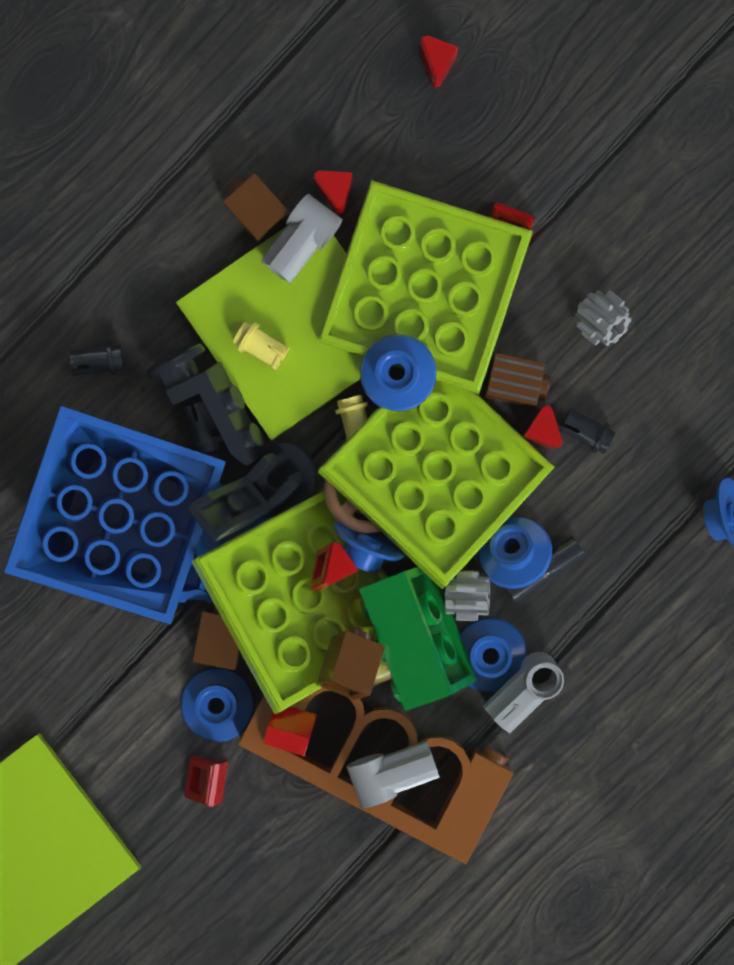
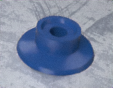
(418, 377)
(720, 512)
(367, 549)
(522, 567)
(495, 634)
(231, 689)

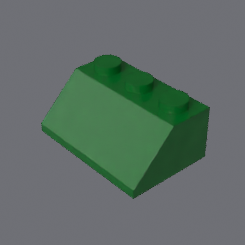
(418, 638)

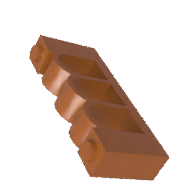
(465, 811)

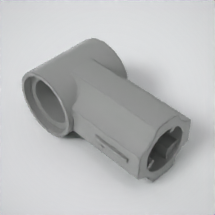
(308, 229)
(522, 695)
(382, 776)

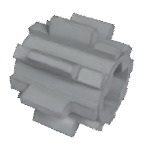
(602, 317)
(468, 596)

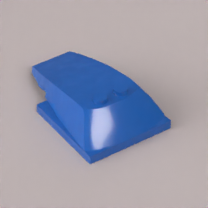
(116, 519)

